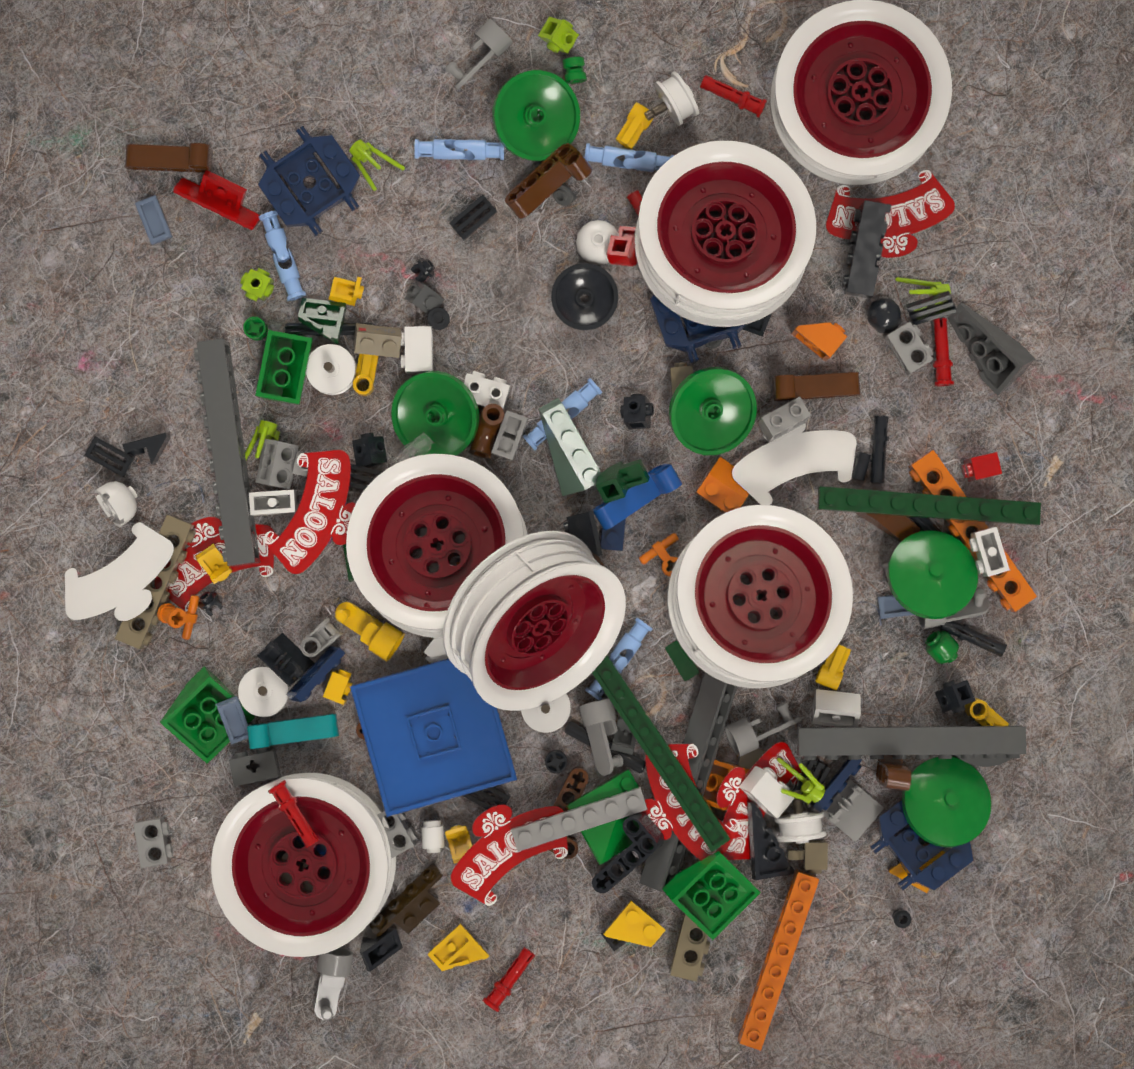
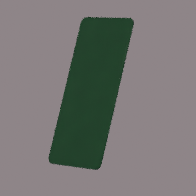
(681, 660)

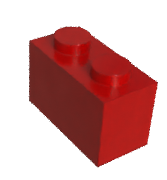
(981, 467)

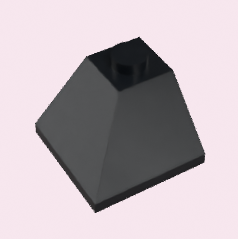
(584, 528)

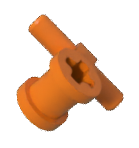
(659, 549)
(177, 617)

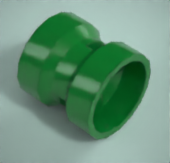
(574, 70)
(255, 324)

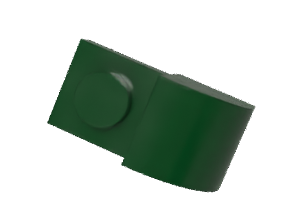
(619, 477)

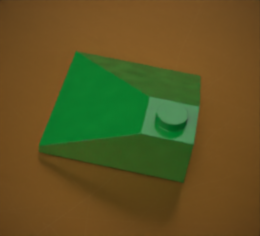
(196, 718)
(610, 837)
(711, 893)

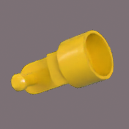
(380, 637)

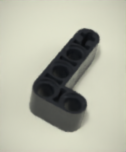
(626, 859)

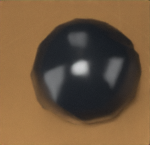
(884, 315)

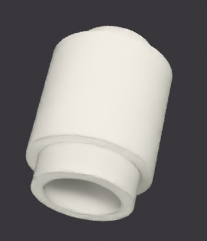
(432, 836)

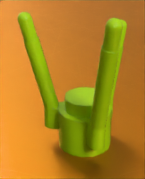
(362, 152)
(935, 288)
(264, 431)
(811, 790)

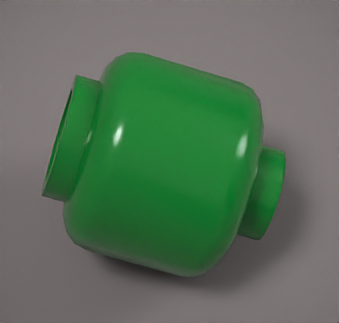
(942, 647)

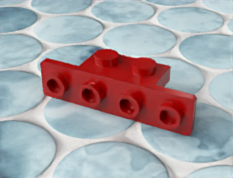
(220, 197)

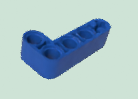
(662, 481)

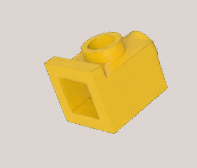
(338, 686)

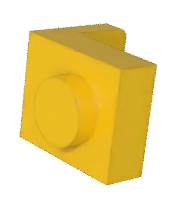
(346, 290)
(212, 562)
(459, 841)

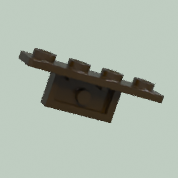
(411, 905)

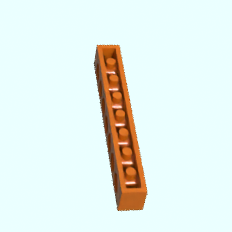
(1022, 591)
(778, 959)

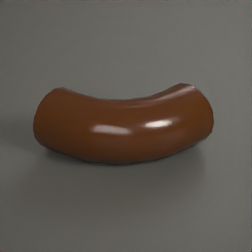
(487, 432)

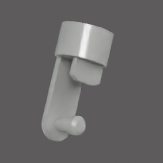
(494, 39)
(977, 606)
(600, 722)
(743, 738)
(333, 969)

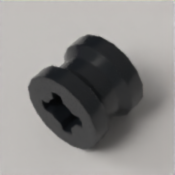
(557, 764)

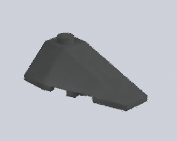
(994, 351)

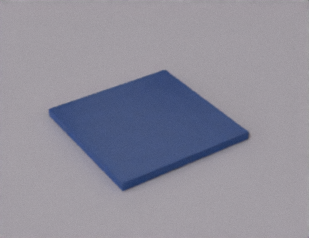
(430, 736)

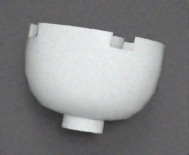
(594, 240)
(117, 501)

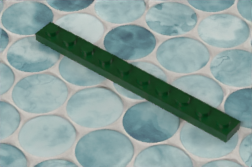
(928, 506)
(660, 754)

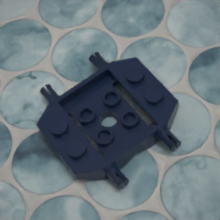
(300, 165)
(699, 334)
(914, 855)

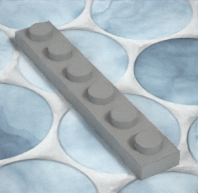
(579, 819)

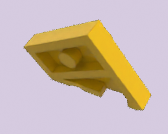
(635, 926)
(457, 949)

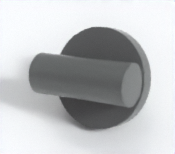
(564, 195)

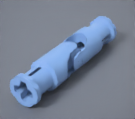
(475, 149)
(634, 159)
(276, 240)
(575, 402)
(631, 642)

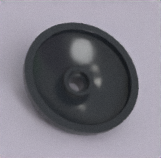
(589, 281)

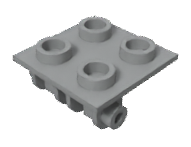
(853, 810)

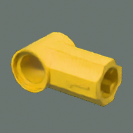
(634, 126)
(365, 371)
(831, 672)
(987, 715)

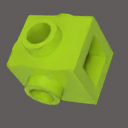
(558, 35)
(263, 290)

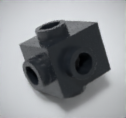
(637, 412)
(369, 450)
(955, 696)

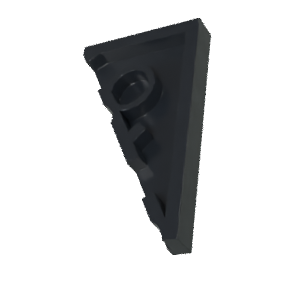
(766, 856)

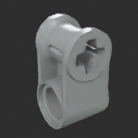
(321, 637)

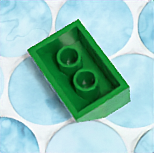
(283, 367)

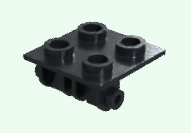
(285, 659)

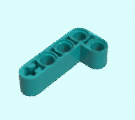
(292, 730)

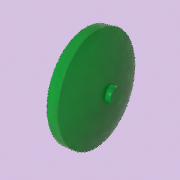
(535, 114)
(439, 408)
(712, 411)
(932, 574)
(947, 802)

